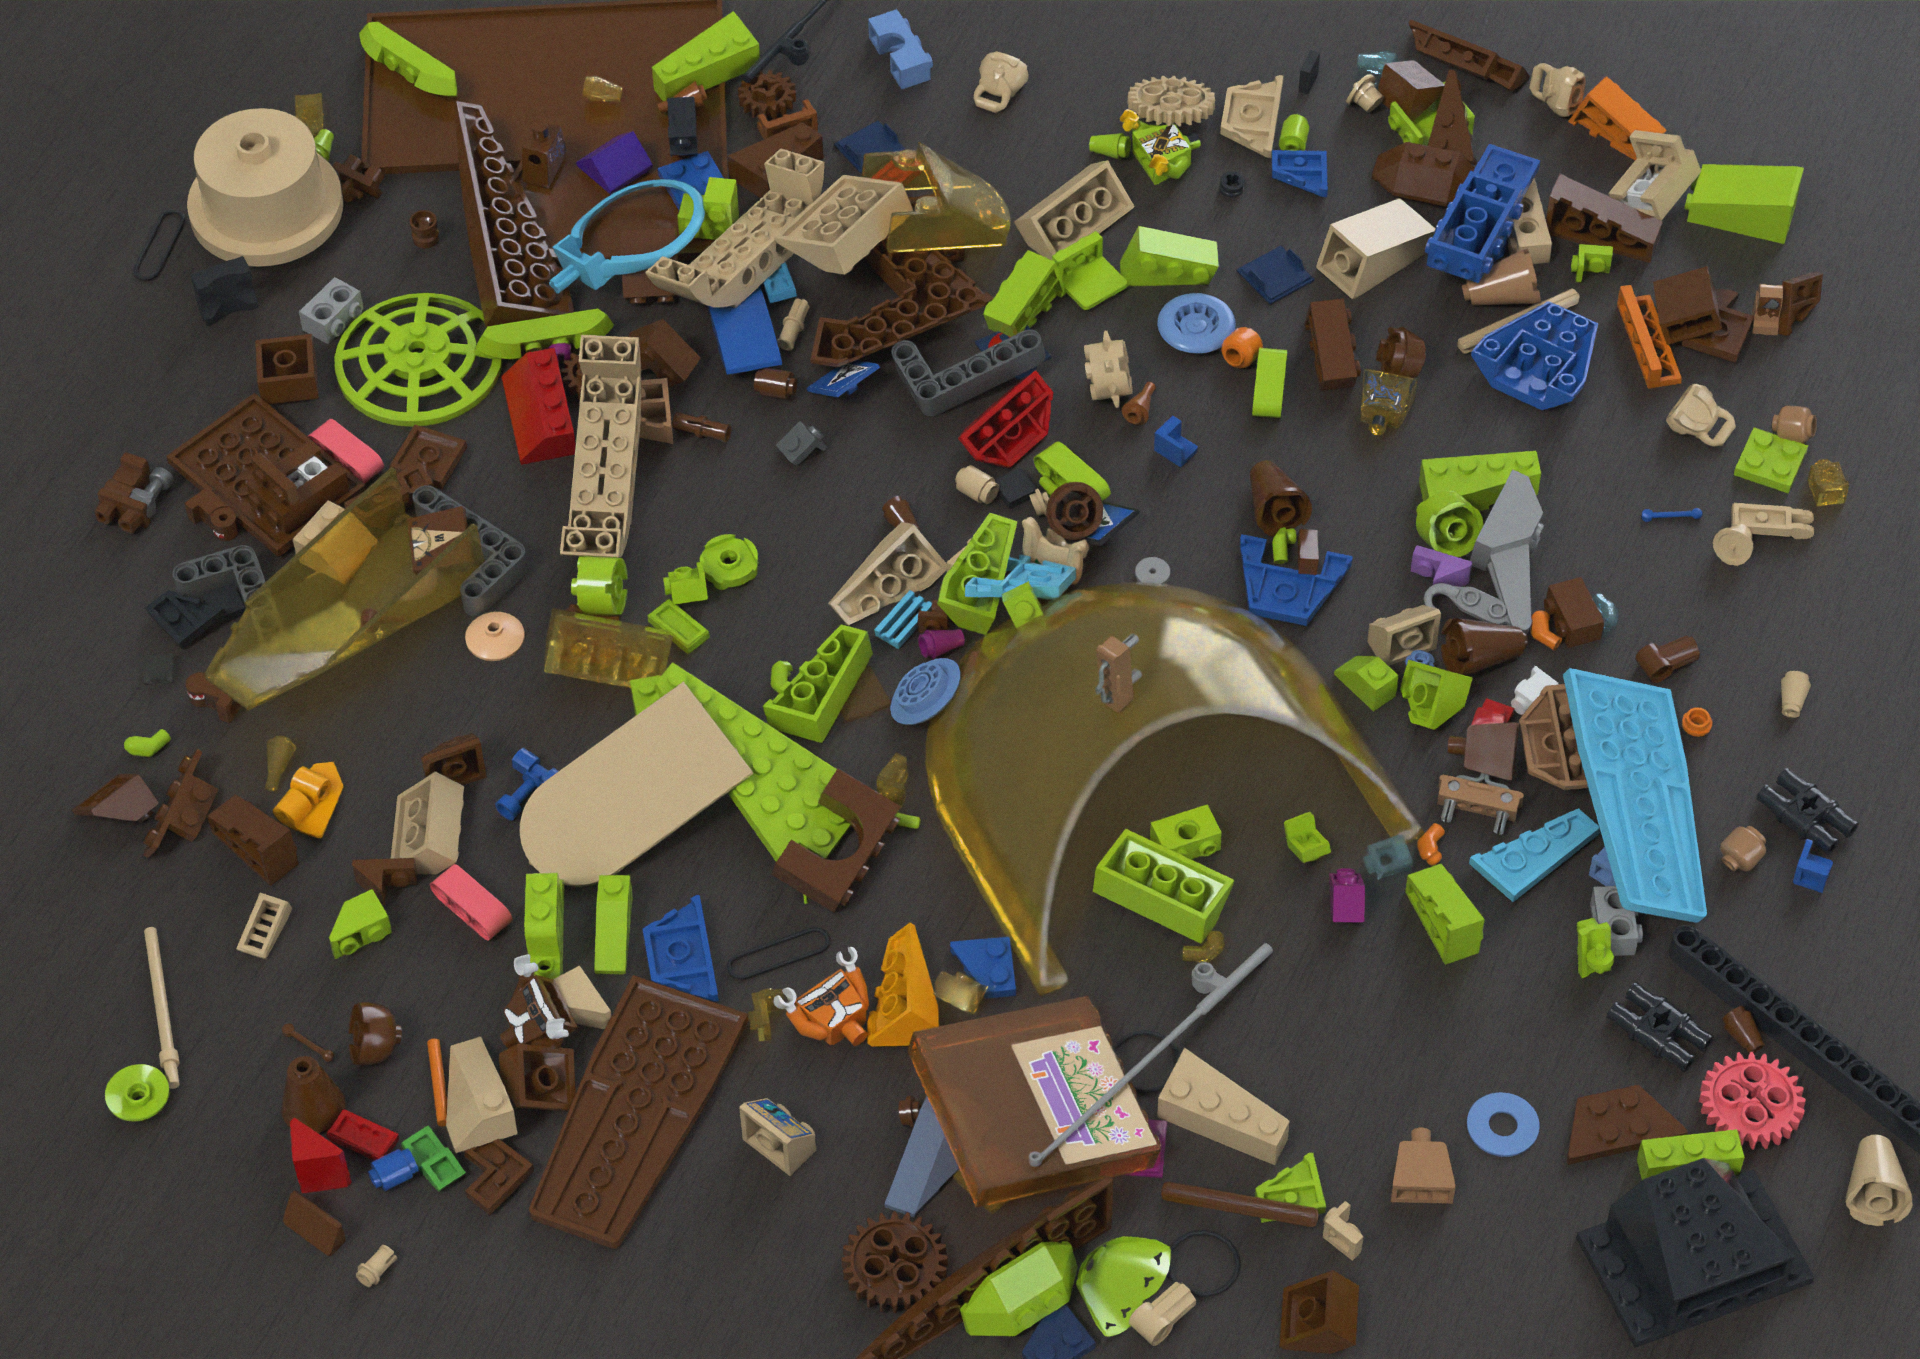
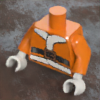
(832, 1007)

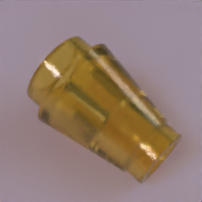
(599, 89)

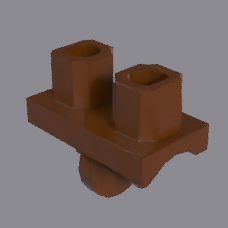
(355, 183)

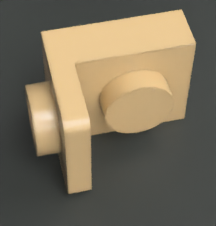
(1340, 1234)

